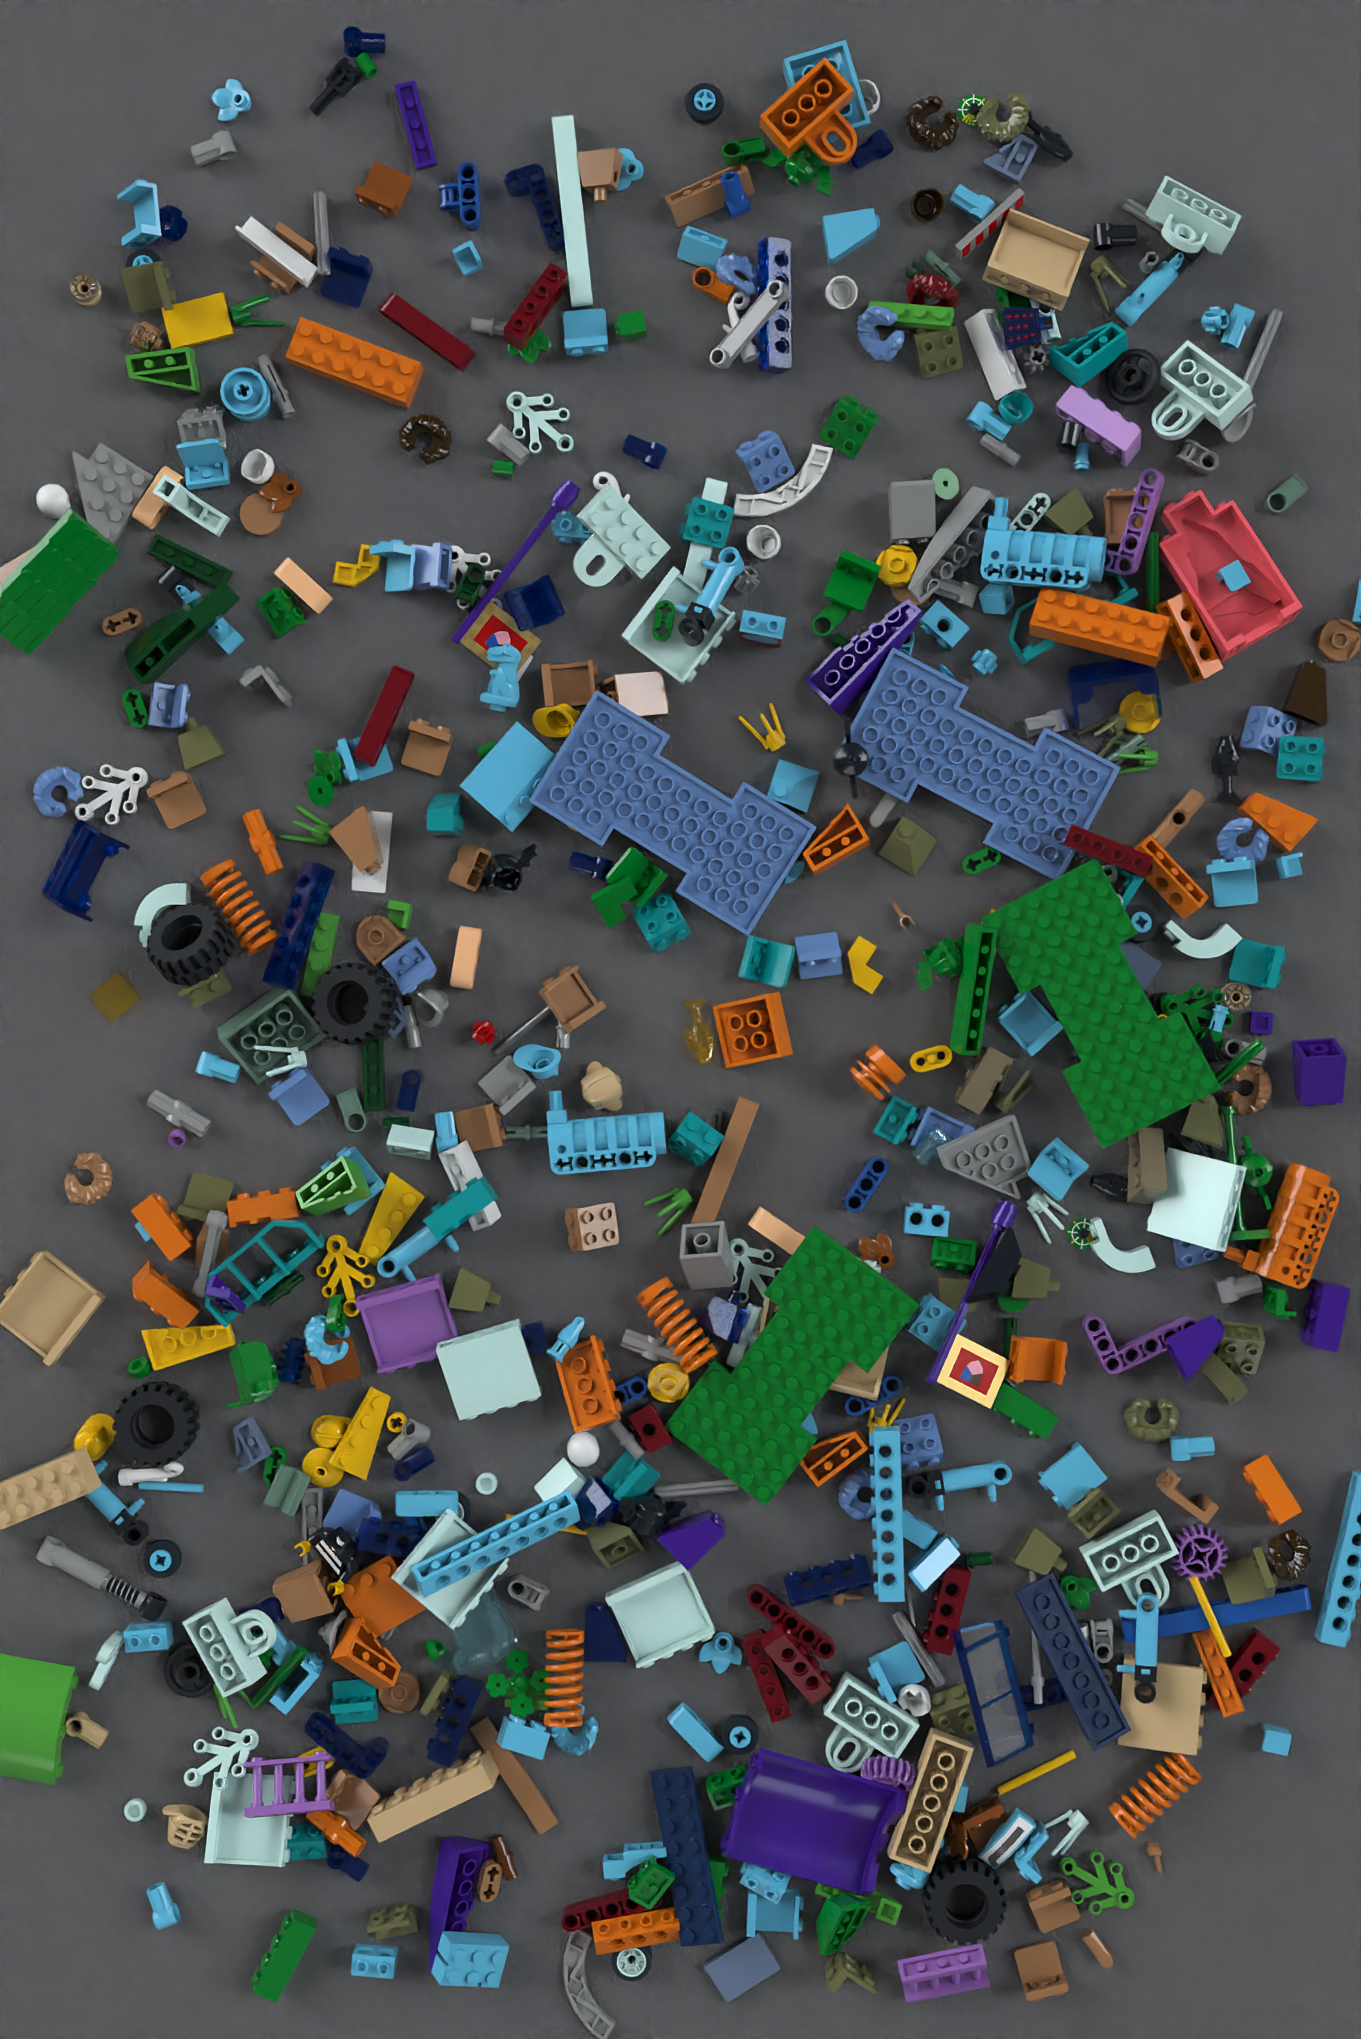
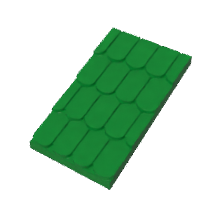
(50, 579)

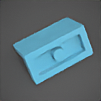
(701, 248)

